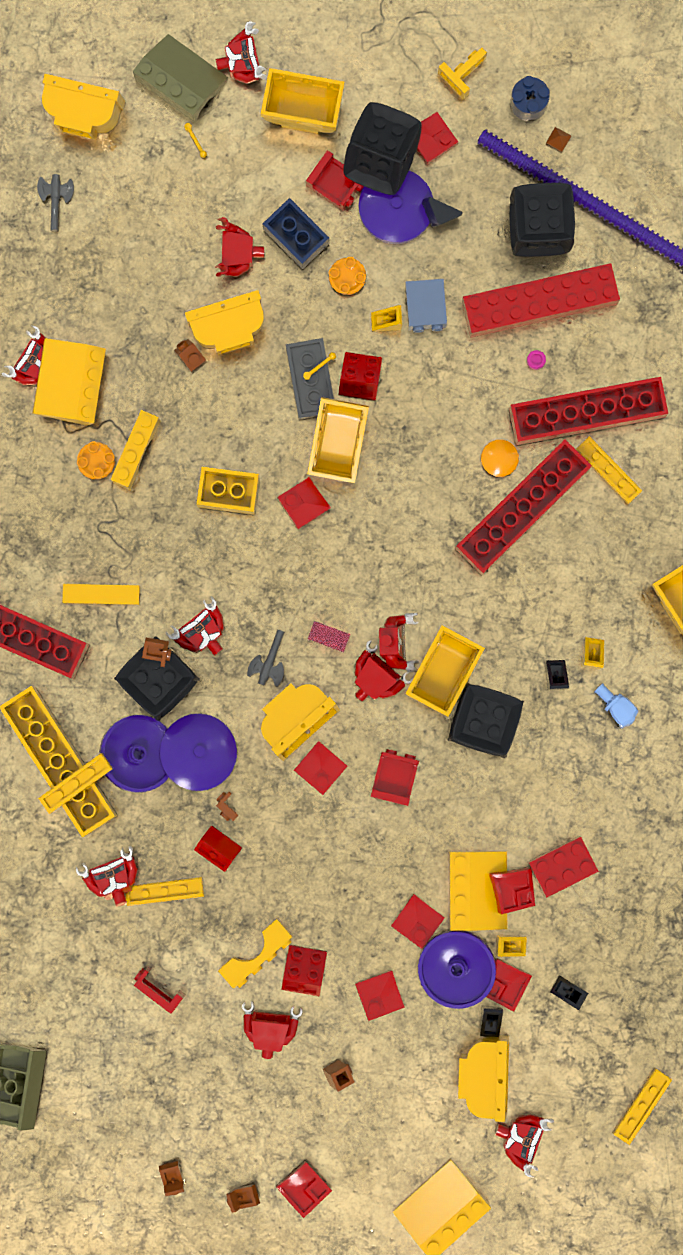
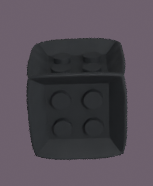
(382, 148)
(542, 219)
(156, 687)
(486, 720)

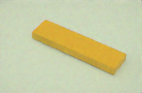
(609, 470)
(101, 594)
(75, 783)
(165, 891)
(642, 1106)

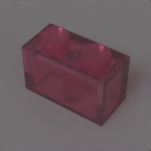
(328, 637)

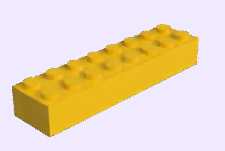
(55, 757)

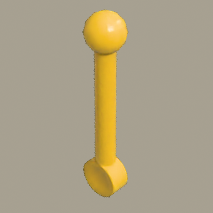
(188, 127)
(307, 375)

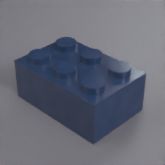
(296, 233)

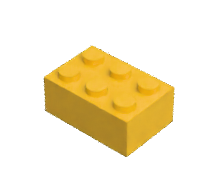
(228, 490)

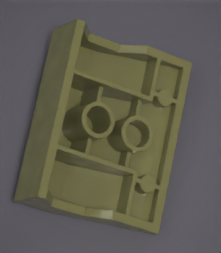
(179, 76)
(20, 1084)

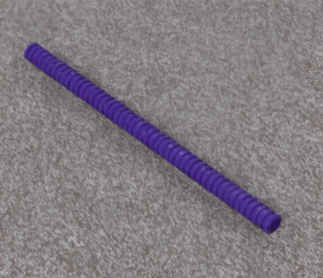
(582, 197)

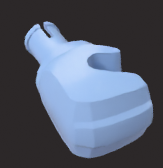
(619, 706)

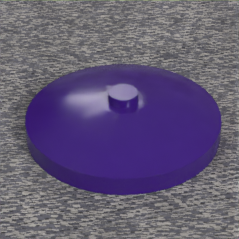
(397, 216)
(133, 752)
(198, 752)
(457, 969)

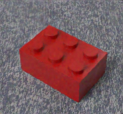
(562, 866)

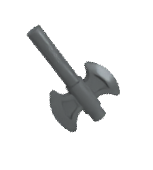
(55, 190)
(266, 669)

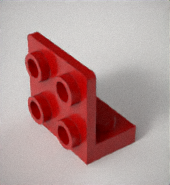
(360, 375)
(304, 970)

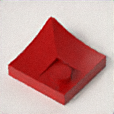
(435, 138)
(303, 503)
(320, 768)
(513, 890)
(417, 921)
(508, 985)
(379, 995)
(304, 1189)

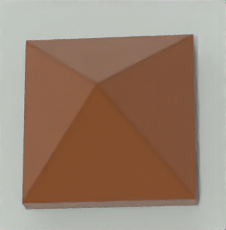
(558, 139)

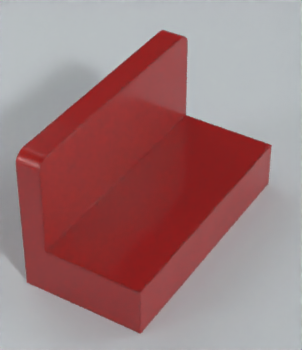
(217, 848)

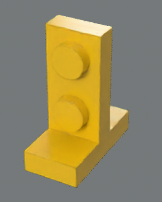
(456, 78)

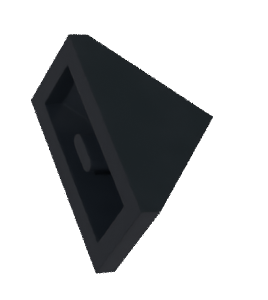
(439, 212)
(556, 675)
(569, 992)
(491, 1021)

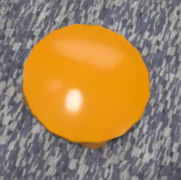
(347, 276)
(499, 458)
(95, 460)

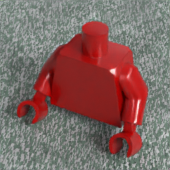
(237, 250)

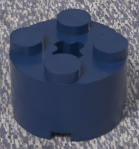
(529, 88)

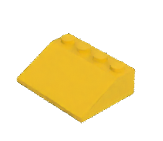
(69, 381)
(471, 891)
(441, 1209)

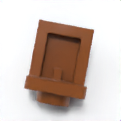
(189, 354)
(156, 650)
(226, 811)
(172, 1178)
(242, 1198)

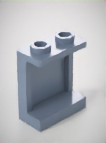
(426, 305)

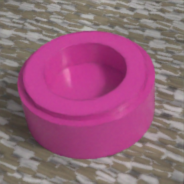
(536, 360)

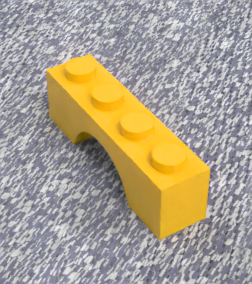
(130, 459)
(237, 970)

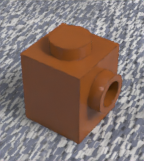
(338, 1075)

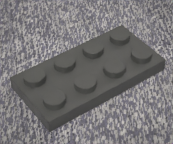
(303, 358)

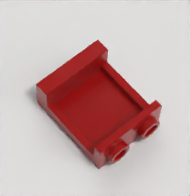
(331, 183)
(395, 777)
(155, 993)

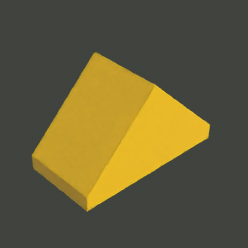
(387, 319)
(593, 653)
(510, 946)

